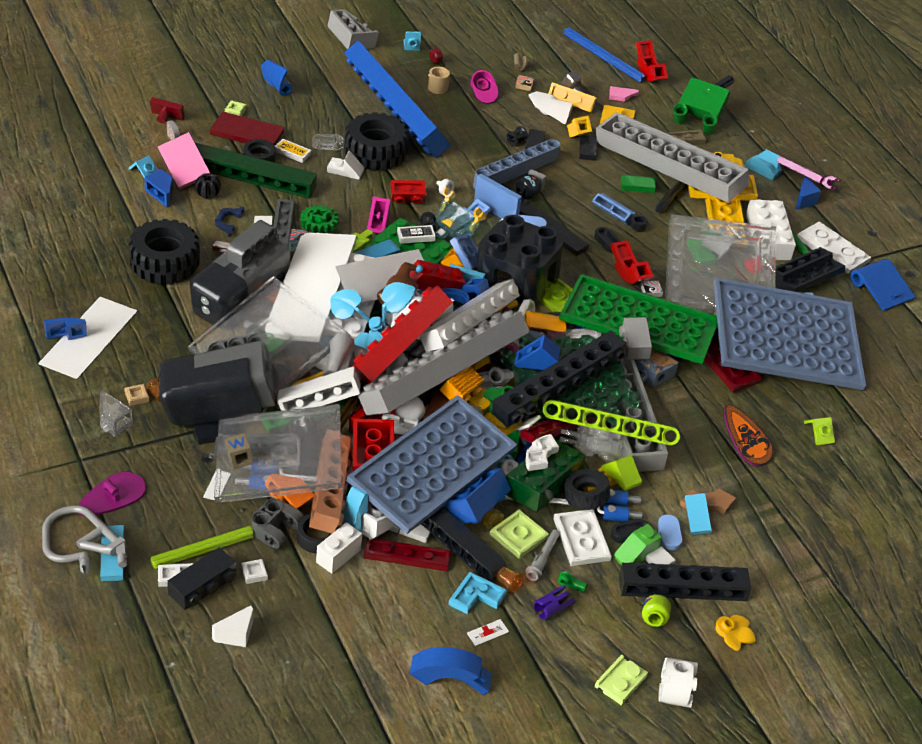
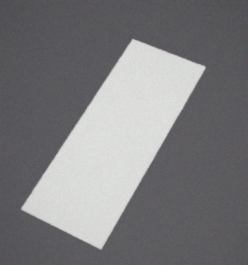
(371, 275)
(103, 322)

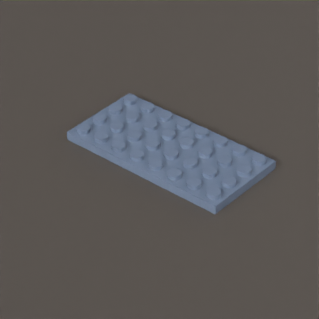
(431, 463)

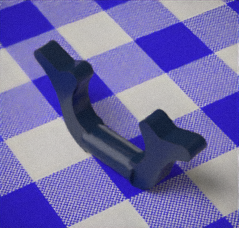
(224, 212)

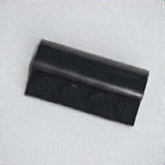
(807, 270)

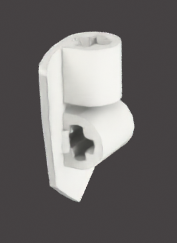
(551, 106)

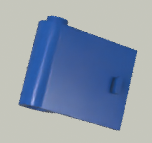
(883, 283)

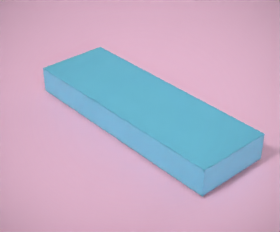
(109, 564)

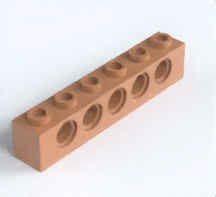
(329, 503)

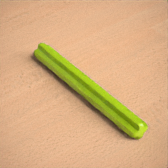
(202, 547)

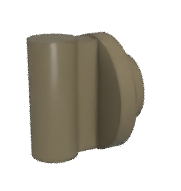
(520, 62)

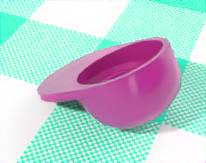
(484, 86)

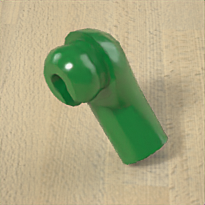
(567, 579)

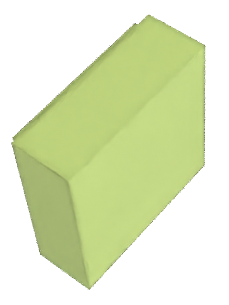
(235, 108)

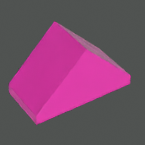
(379, 214)

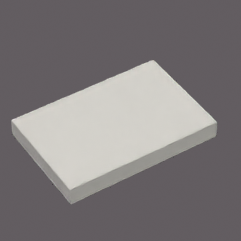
(582, 537)

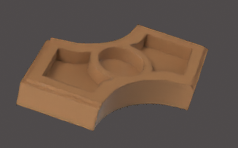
(716, 501)

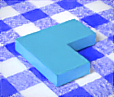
(474, 589)

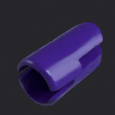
(551, 603)

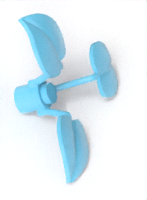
(395, 296)

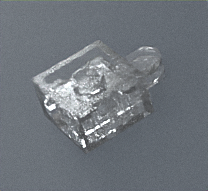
(596, 441)

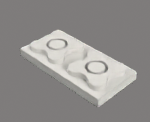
(843, 250)

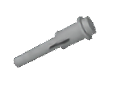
(534, 571)

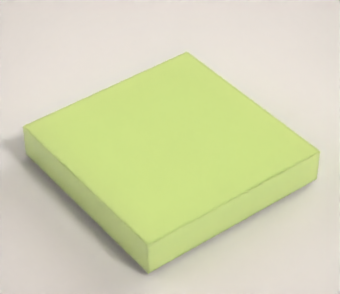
(519, 534)

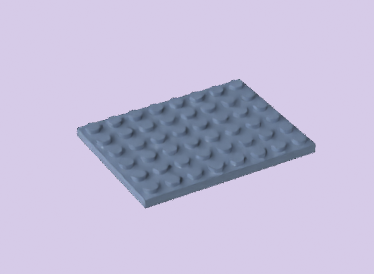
(788, 334)

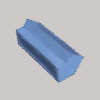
(613, 210)

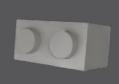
(637, 336)

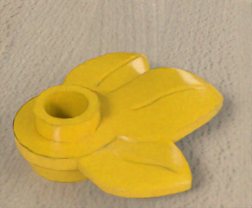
(735, 631)

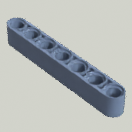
(521, 162)

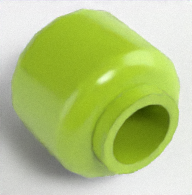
(656, 610)

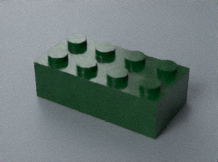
(540, 486)

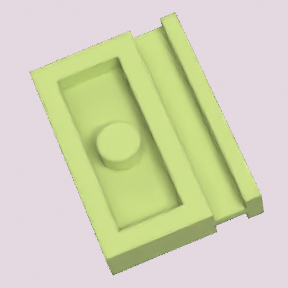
(621, 679)

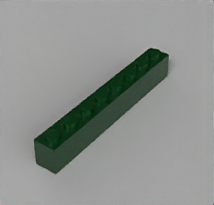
(258, 171)

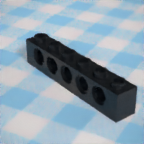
(684, 581)

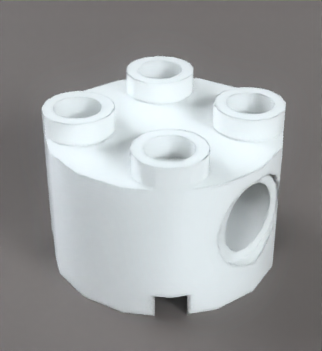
(678, 682)

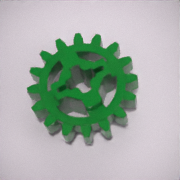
(319, 219)

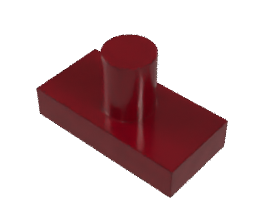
(166, 109)

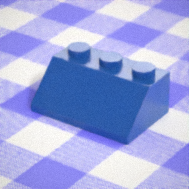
(479, 497)

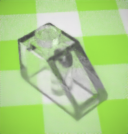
(113, 414)

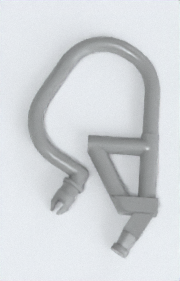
(116, 547)

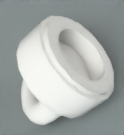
(445, 183)

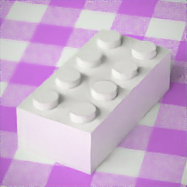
(773, 214)

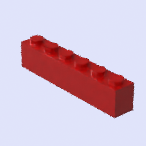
(402, 334)

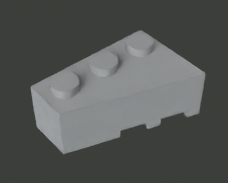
(349, 30)

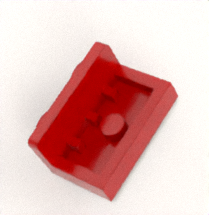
(408, 191)

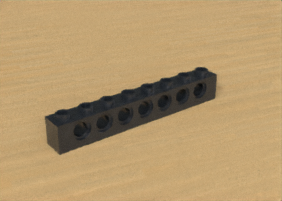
(559, 378)

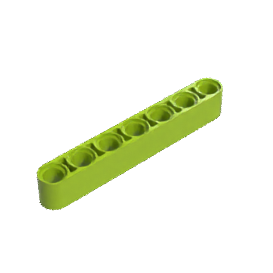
(641, 425)

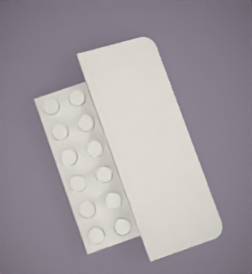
(315, 277)

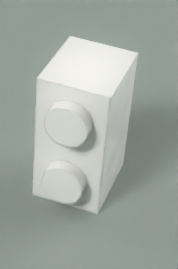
(339, 548)

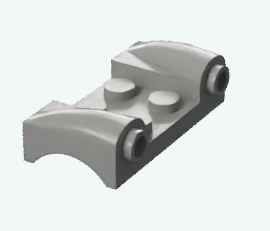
(344, 351)

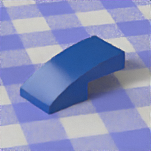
(69, 327)

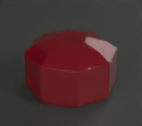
(436, 55)

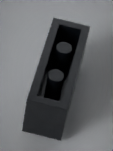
(202, 578)

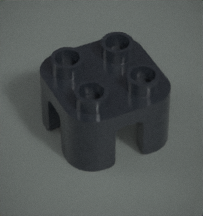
(524, 253)

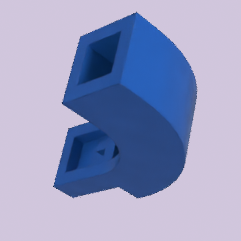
(451, 663)

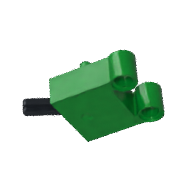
(703, 101)

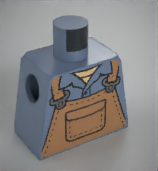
(657, 368)

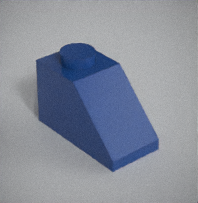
(159, 186)
(538, 354)

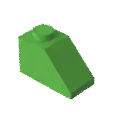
(638, 545)

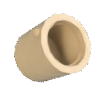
(438, 80)

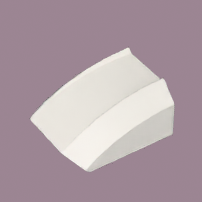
(374, 522)

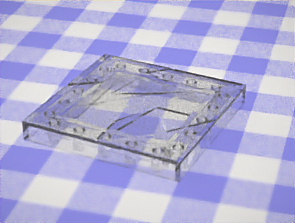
(716, 249)

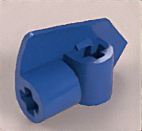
(275, 77)

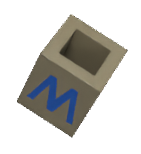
(239, 451)

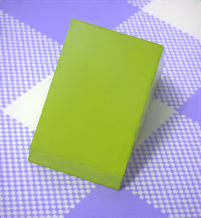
(623, 472)

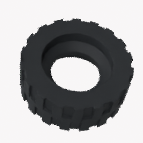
(589, 499)

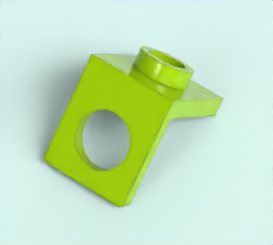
(822, 430)

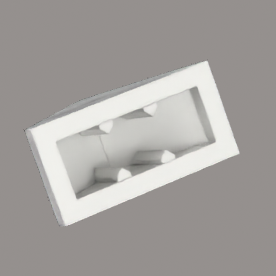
(234, 629)

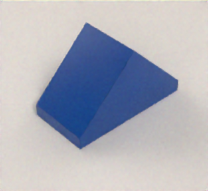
(808, 194)

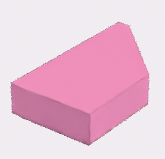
(621, 94)

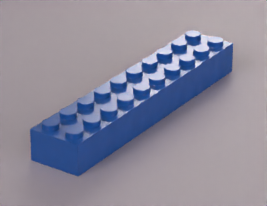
(396, 99)

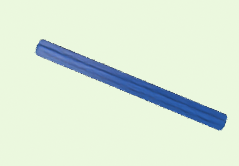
(605, 55)

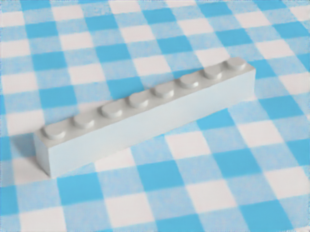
(469, 315)

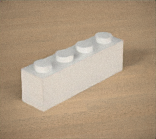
(320, 390)

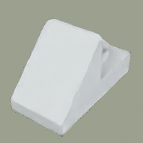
(348, 167)

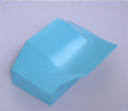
(765, 164)

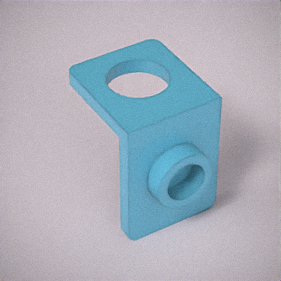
(412, 41)
(145, 166)

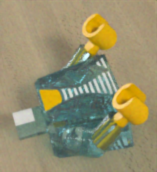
(455, 220)

